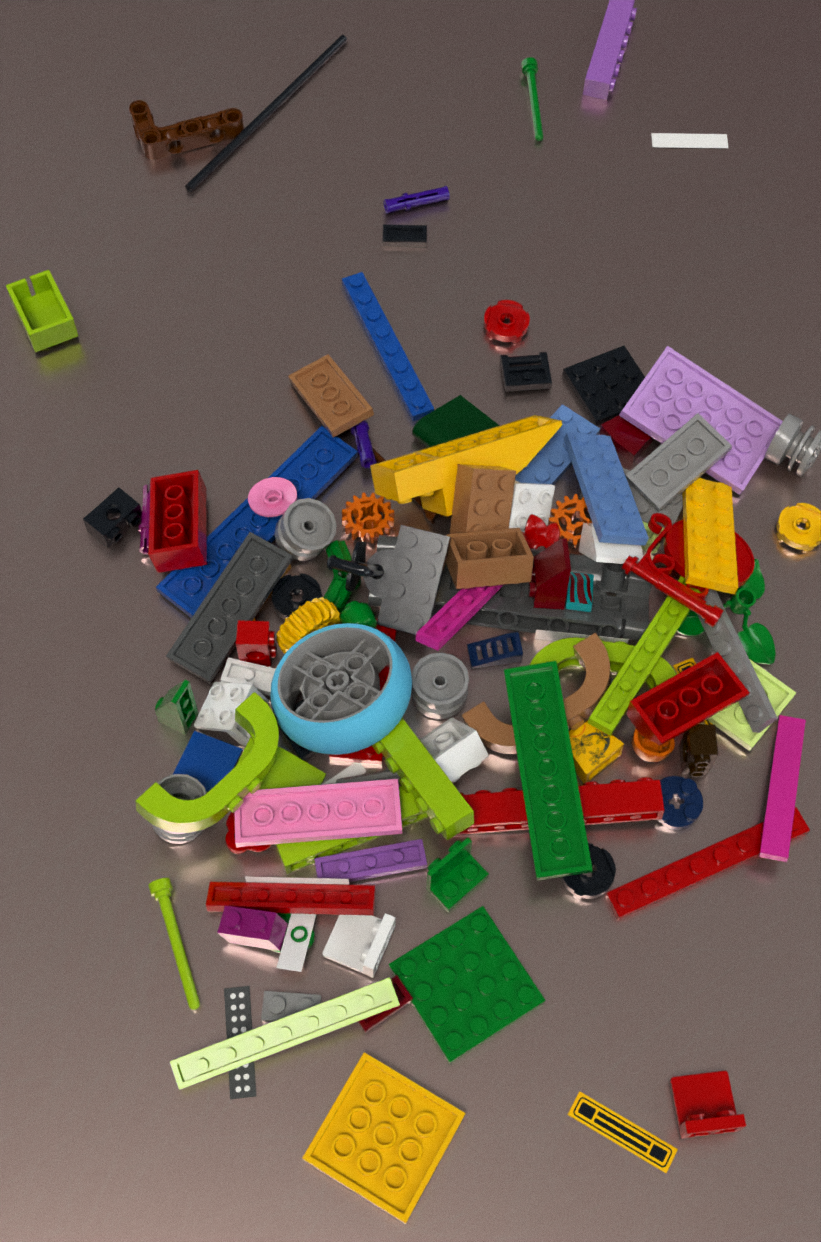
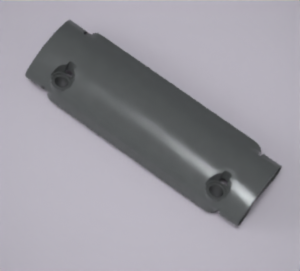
(512, 609)

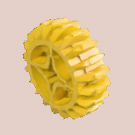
(305, 620)

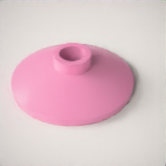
(272, 496)

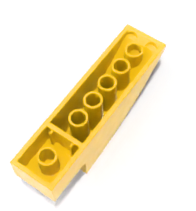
(434, 470)

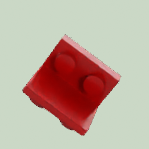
(705, 1105)

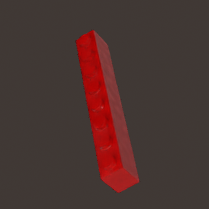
(600, 804)

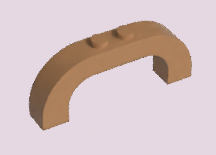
(578, 706)

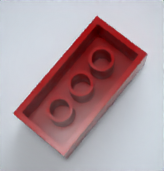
(177, 521)

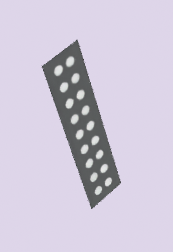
(239, 1020)

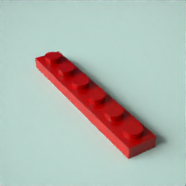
(293, 898)

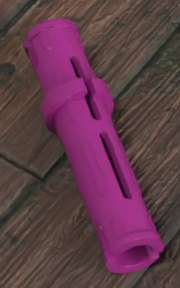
(143, 528)

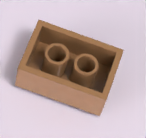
(482, 498)
(489, 558)

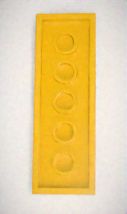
(709, 536)

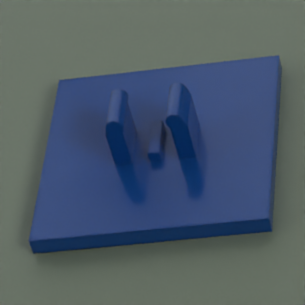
(207, 759)

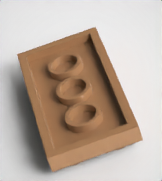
(331, 395)

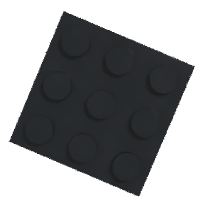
(604, 383)

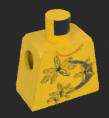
(593, 751)

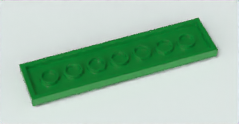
(547, 771)

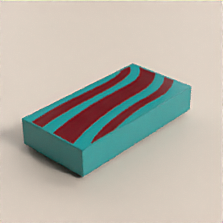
(580, 592)

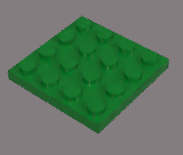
(466, 984)

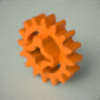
(566, 516)
(367, 517)

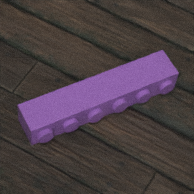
(609, 47)

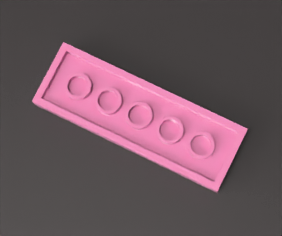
(319, 813)

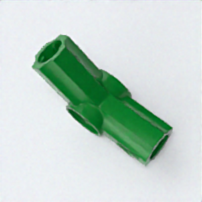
(337, 592)

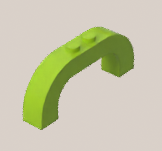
(618, 652)
(227, 795)

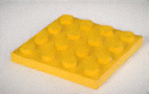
(384, 1137)

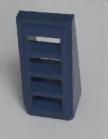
(497, 659)

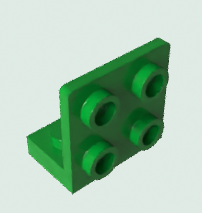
(454, 875)

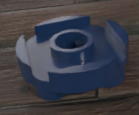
(692, 800)

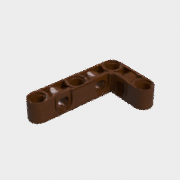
(183, 135)

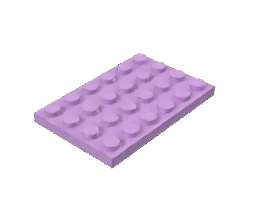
(680, 390)

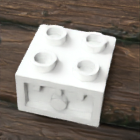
(528, 500)
(220, 707)
(360, 941)

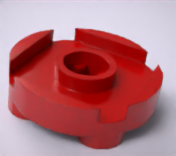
(505, 332)

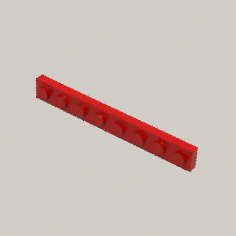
(693, 869)

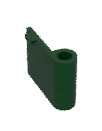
(450, 422)

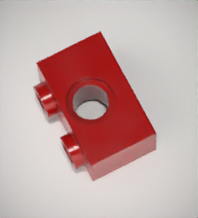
(256, 642)

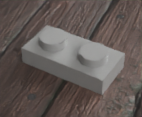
(281, 1004)

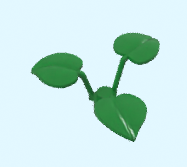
(755, 638)

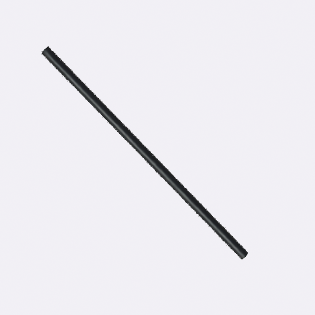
(266, 113)

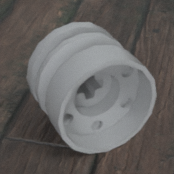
(794, 445)
(183, 788)

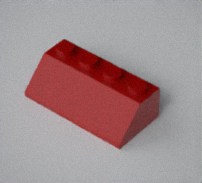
(686, 700)

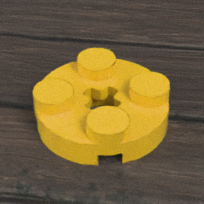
(792, 535)

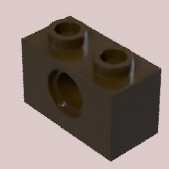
(698, 750)

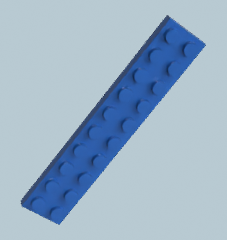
(308, 469)

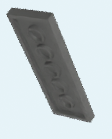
(234, 597)

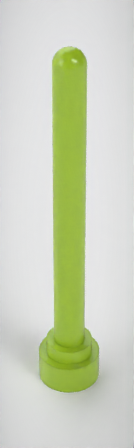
(161, 890)

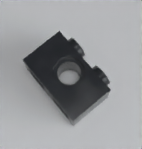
(116, 505)

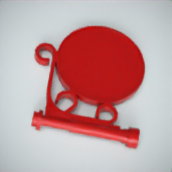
(675, 559)

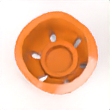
(649, 750)

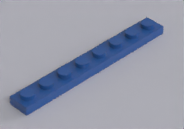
(387, 346)

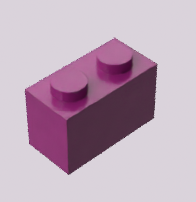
(252, 928)

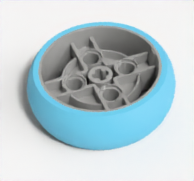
(341, 689)

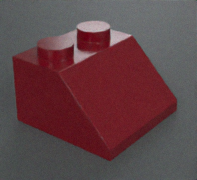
(550, 576)

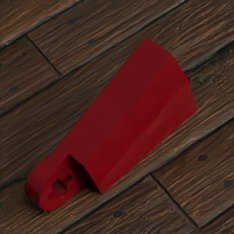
(627, 438)

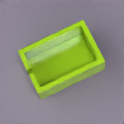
(43, 314)

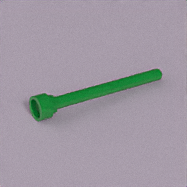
(529, 69)

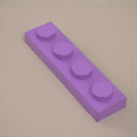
(373, 861)

